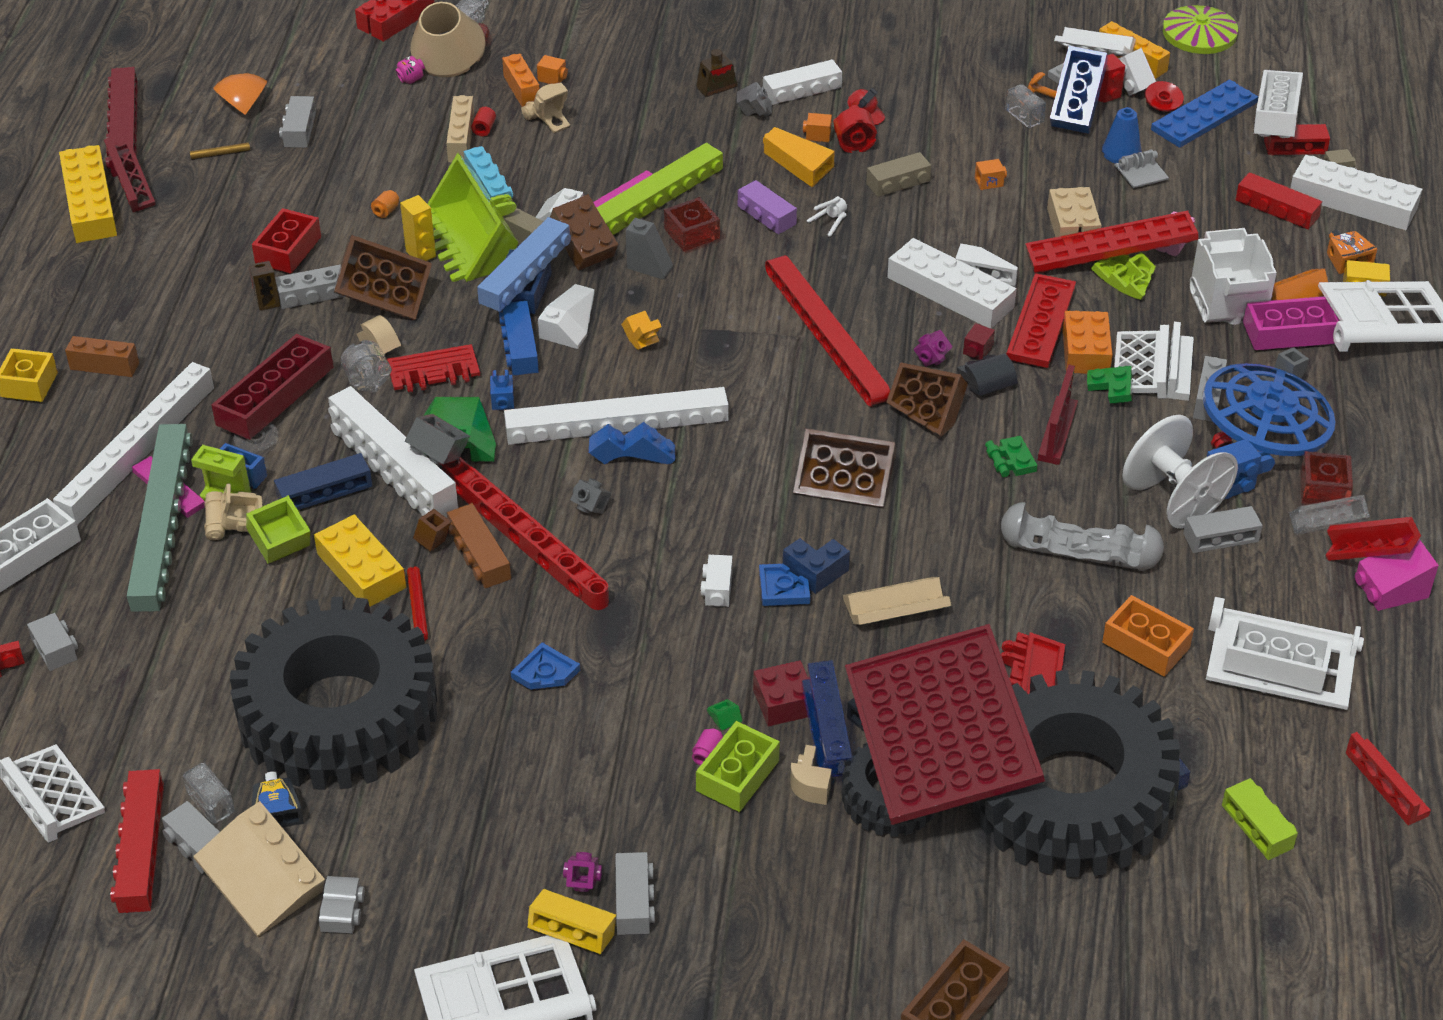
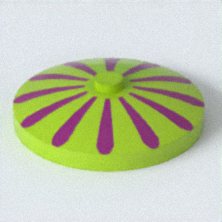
(1200, 29)

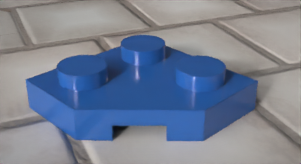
(782, 586)
(545, 668)

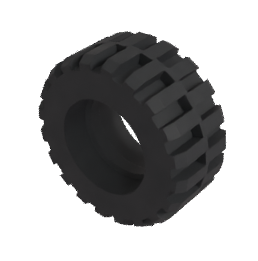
(866, 803)

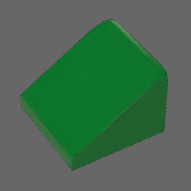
(725, 714)

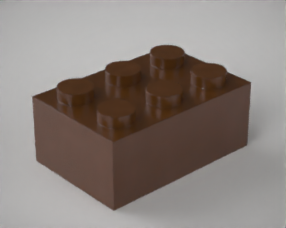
(589, 233)

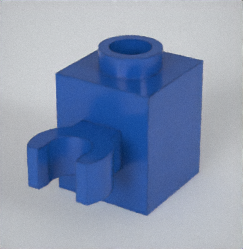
(502, 391)

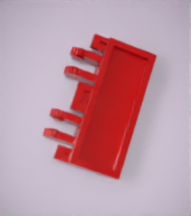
(433, 367)
(1032, 656)

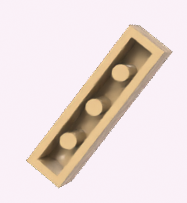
(460, 126)

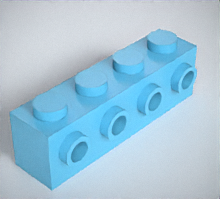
(487, 172)

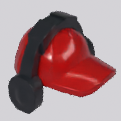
(868, 101)

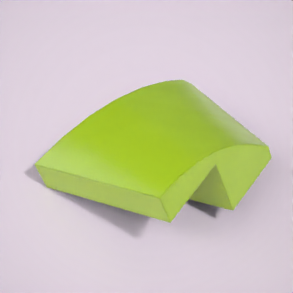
(1126, 273)

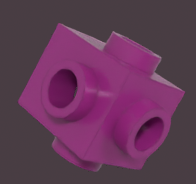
(932, 348)
(578, 880)

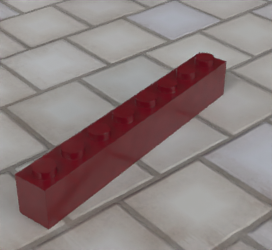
(122, 112)

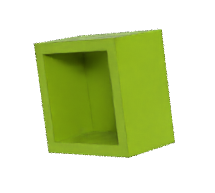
(278, 529)

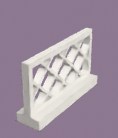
(1158, 361)
(29, 798)

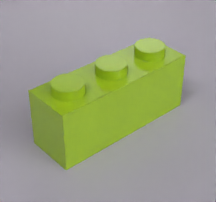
(1259, 819)

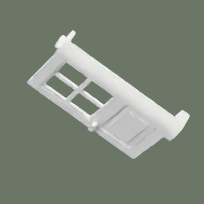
(1368, 319)
(1343, 643)
(468, 990)

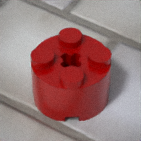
(855, 129)

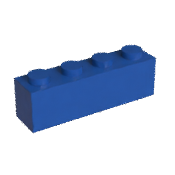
(520, 338)

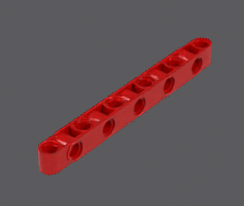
(528, 535)

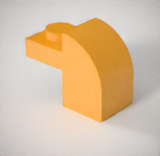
(641, 330)

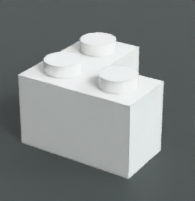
(1137, 72)

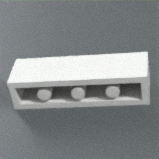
(803, 81)

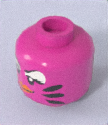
(410, 69)

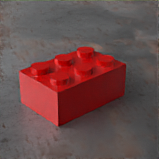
(287, 240)

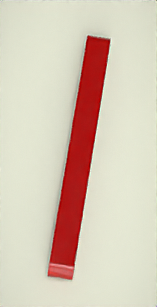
(828, 331)

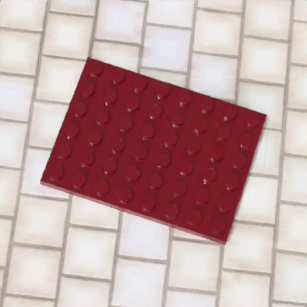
(943, 724)

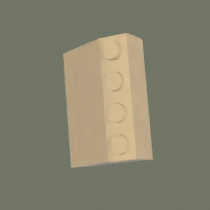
(260, 869)

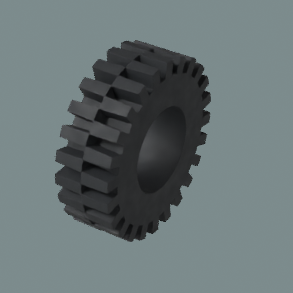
(345, 737)
(1100, 821)

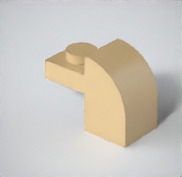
(380, 332)
(809, 781)

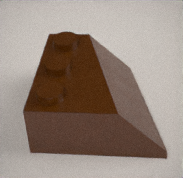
(928, 396)

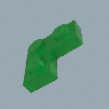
(1115, 379)

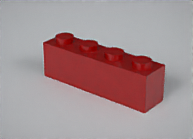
(1278, 200)

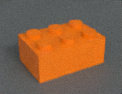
(1087, 340)
(1147, 635)

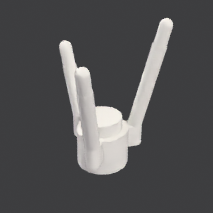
(834, 208)

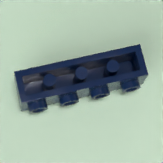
(325, 481)

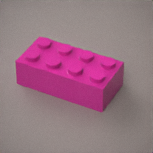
(1290, 323)

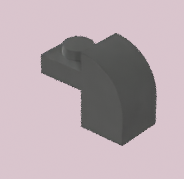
(1292, 362)

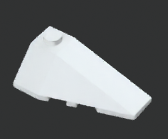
(567, 317)

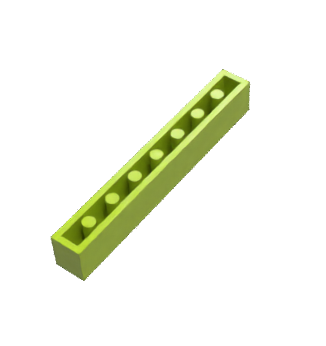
(661, 187)

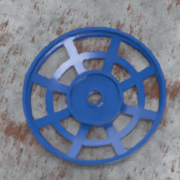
(1272, 403)

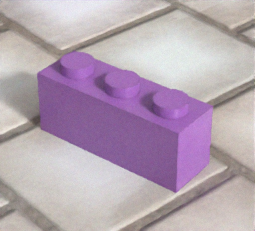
(767, 207)

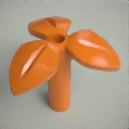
(1035, 87)

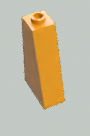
(799, 156)

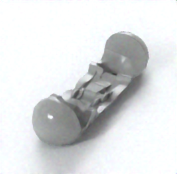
(1110, 547)

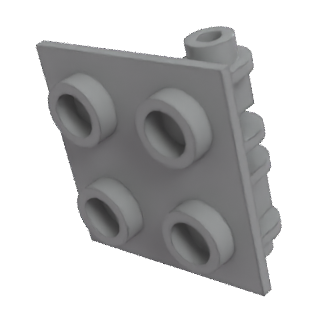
(1141, 168)

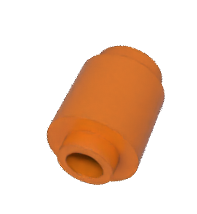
(385, 203)

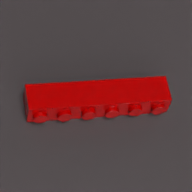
(138, 841)

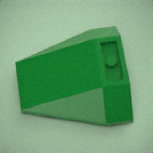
(468, 416)

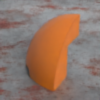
(241, 90)

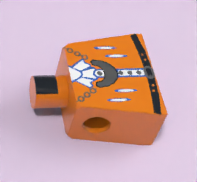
(1349, 247)

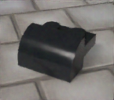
(989, 374)

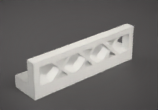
(1097, 41)
(1179, 365)

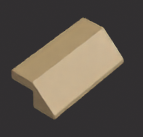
(896, 600)

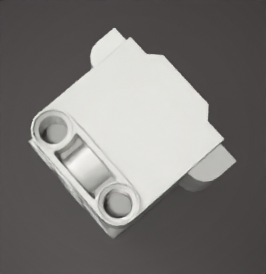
(1230, 273)

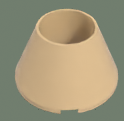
(449, 52)

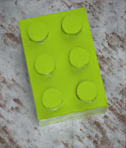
(737, 766)

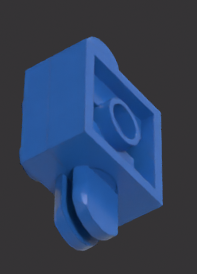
(1250, 465)

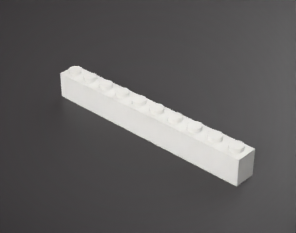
(623, 414)
(134, 442)

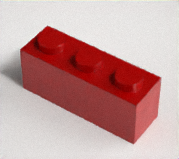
(1308, 140)

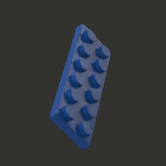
(1204, 113)

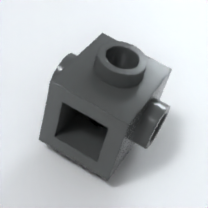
(590, 496)

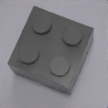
(436, 439)

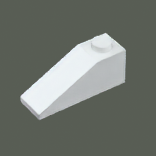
(988, 263)

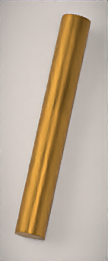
(219, 150)

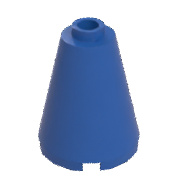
(1123, 136)

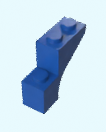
(640, 442)

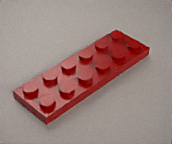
(1041, 320)

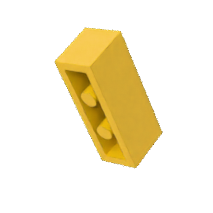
(418, 228)
(571, 921)

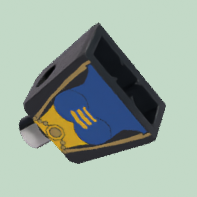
(279, 799)

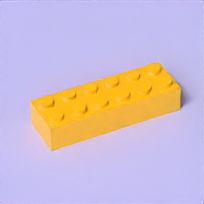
(87, 194)

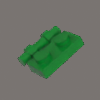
(1016, 454)

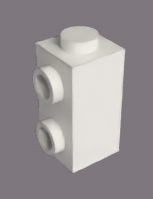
(718, 580)

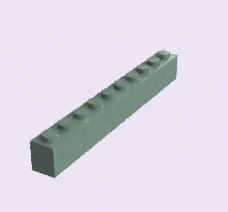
(159, 518)

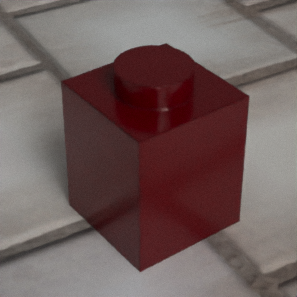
(978, 341)

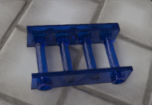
(826, 717)

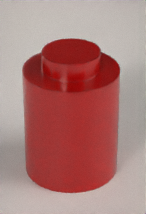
(483, 121)

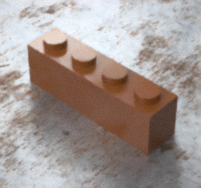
(478, 546)

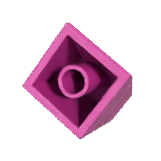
(1397, 577)

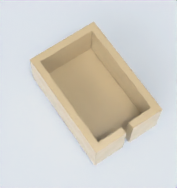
(1072, 209)

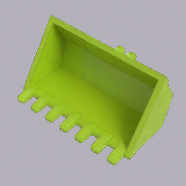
(470, 223)

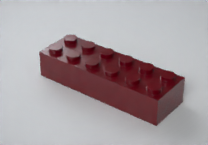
(272, 386)

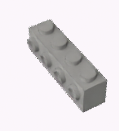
(307, 287)

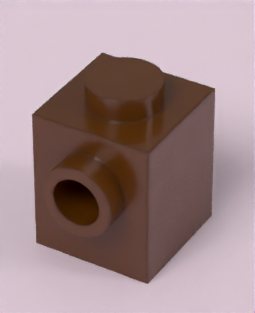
(432, 529)

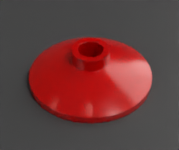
(1164, 96)

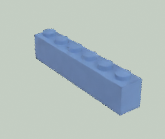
(523, 264)

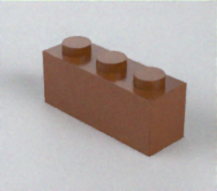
(102, 356)

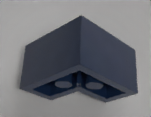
(818, 566)

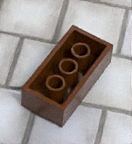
(960, 987)

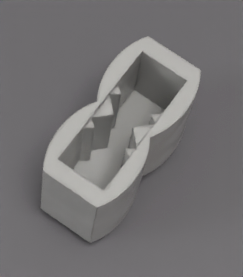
(340, 904)

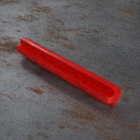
(417, 601)

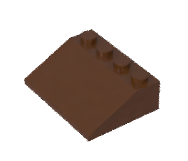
(382, 277)
(845, 468)

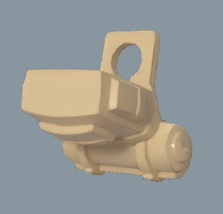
(548, 104)
(228, 511)

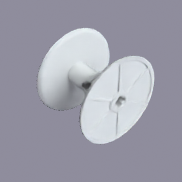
(1161, 455)

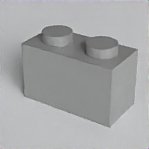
(52, 641)

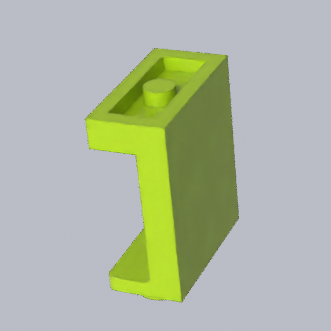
(221, 468)

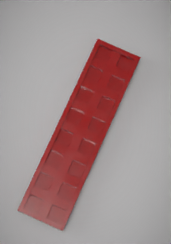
(1111, 241)

